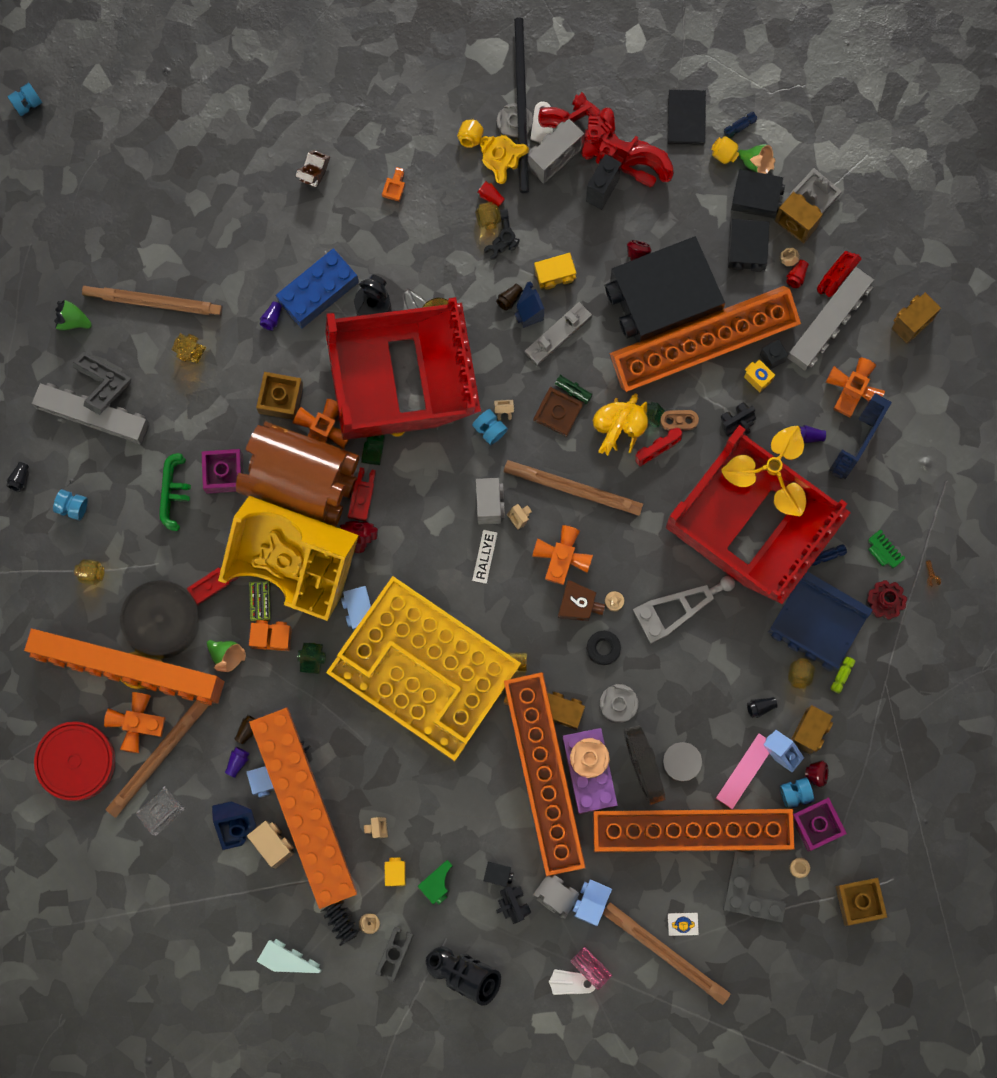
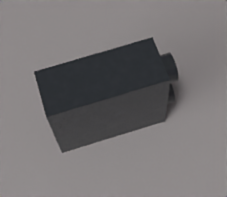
(664, 290)

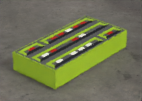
(259, 601)

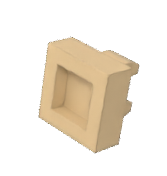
(504, 406)
(519, 516)
(377, 828)

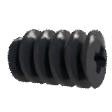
(341, 922)

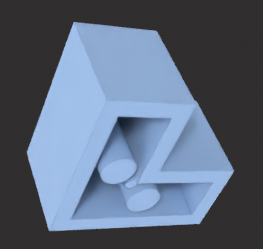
(592, 902)

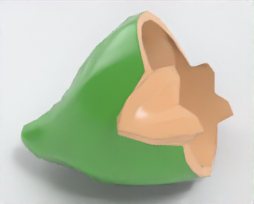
(758, 158)
(226, 655)

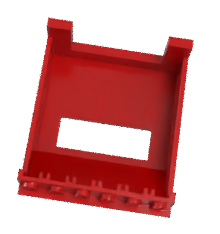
(365, 372)
(720, 510)

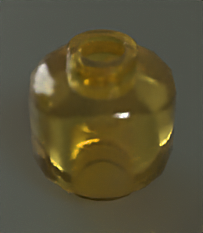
(488, 215)
(89, 572)
(801, 673)

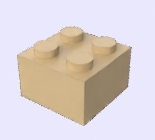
(271, 844)

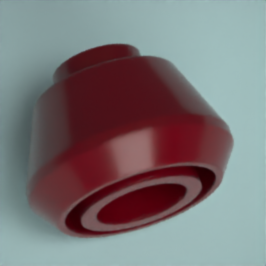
(637, 249)
(817, 773)

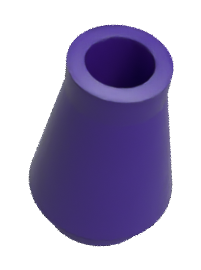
(271, 316)
(812, 434)
(236, 761)

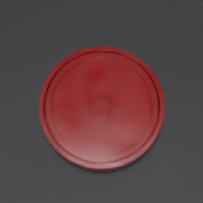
(74, 761)

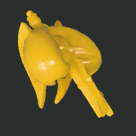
(618, 417)

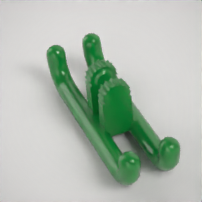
(166, 491)

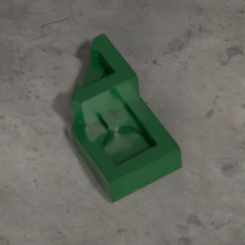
(373, 450)

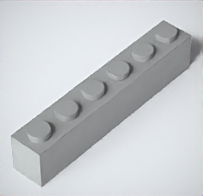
(830, 318)
(71, 407)

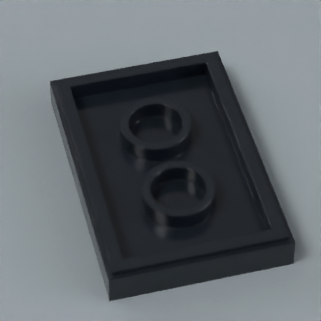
(686, 117)

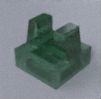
(654, 414)

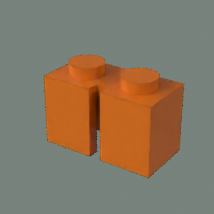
(270, 636)

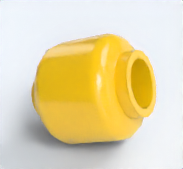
(470, 133)
(725, 150)

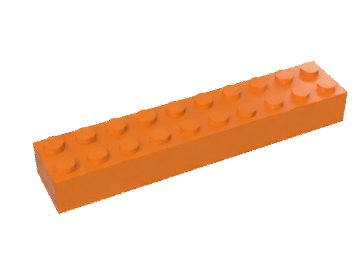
(705, 338)
(124, 666)
(544, 774)
(303, 808)
(693, 830)

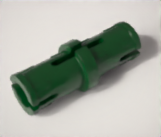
(573, 389)

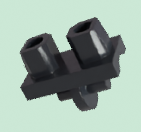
(744, 418)
(510, 906)

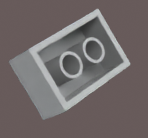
(555, 150)

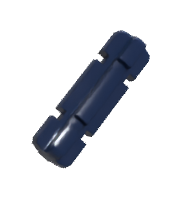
(740, 124)
(830, 554)

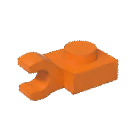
(394, 187)

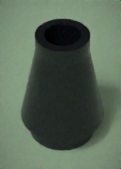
(17, 479)
(759, 707)

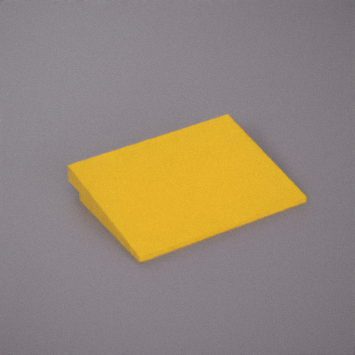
(423, 668)

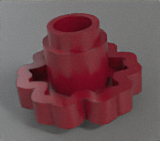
(365, 531)
(880, 606)

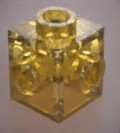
(188, 348)

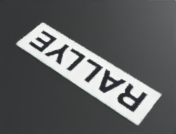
(484, 556)

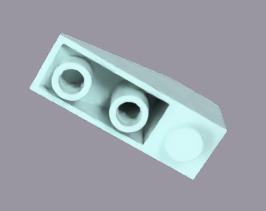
(282, 960)

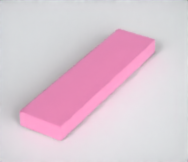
(743, 772)

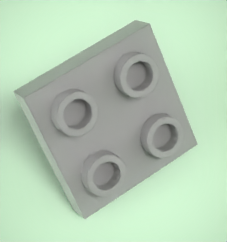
(817, 190)

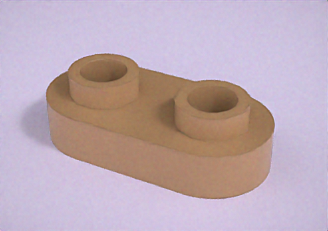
(678, 418)

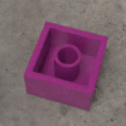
(221, 470)
(818, 824)

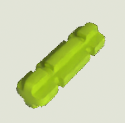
(843, 674)

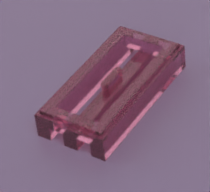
(593, 966)

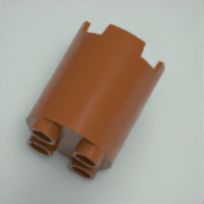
(298, 473)

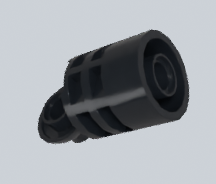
(372, 297)
(464, 975)

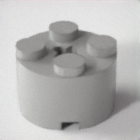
(556, 896)

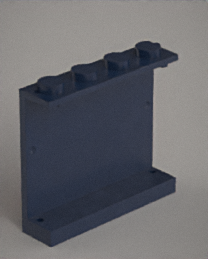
(872, 416)
(819, 621)

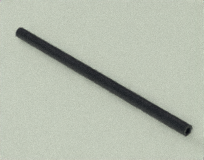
(521, 102)

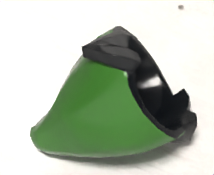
(70, 317)

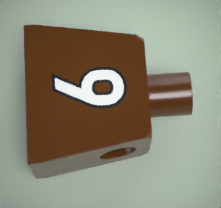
(579, 603)

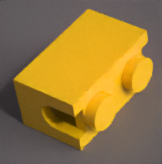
(555, 271)

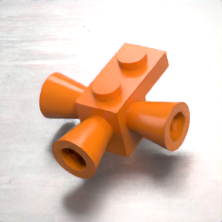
(854, 386)
(323, 425)
(562, 555)
(135, 722)

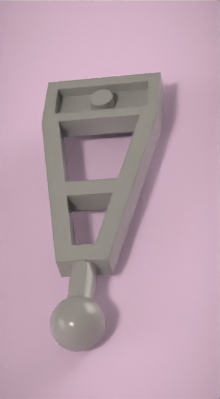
(650, 621)

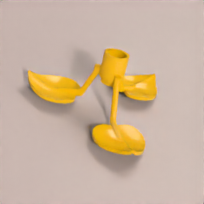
(788, 444)

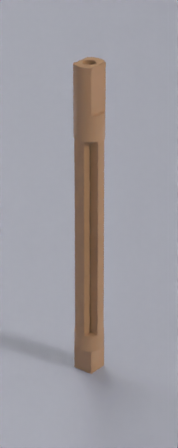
(153, 300)
(573, 487)
(156, 758)
(696, 976)

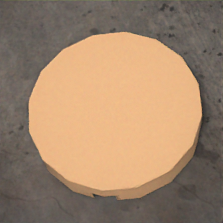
(589, 758)

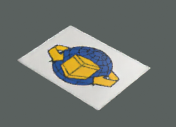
(683, 924)

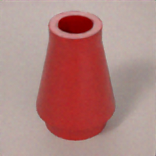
(490, 194)
(797, 275)

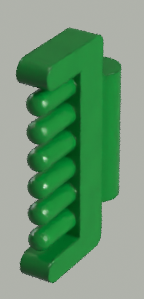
(880, 552)

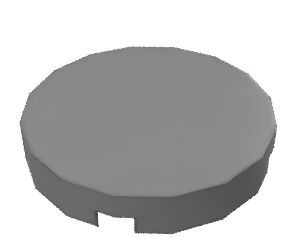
(508, 122)
(619, 703)
(682, 761)

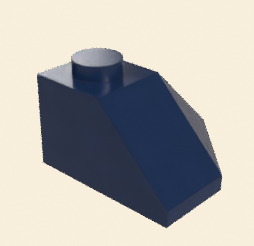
(529, 307)
(232, 823)

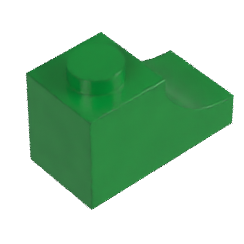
(434, 885)

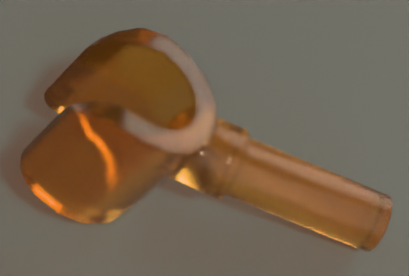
(932, 574)

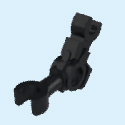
(506, 237)

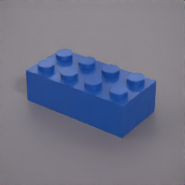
(317, 288)

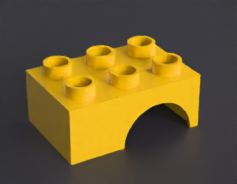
(324, 551)

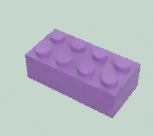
(590, 793)

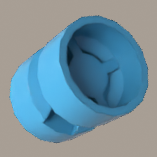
(30, 96)
(490, 427)
(74, 506)
(796, 793)

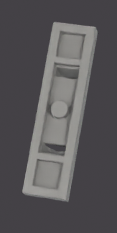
(558, 333)

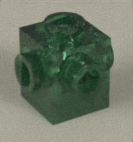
(311, 657)

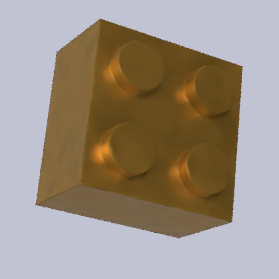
(798, 216)
(915, 317)
(279, 395)
(811, 730)
(861, 901)

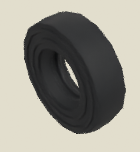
(603, 636)

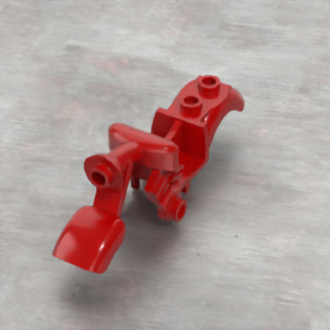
(602, 140)

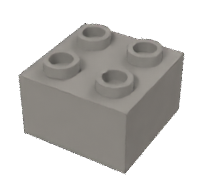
(489, 507)

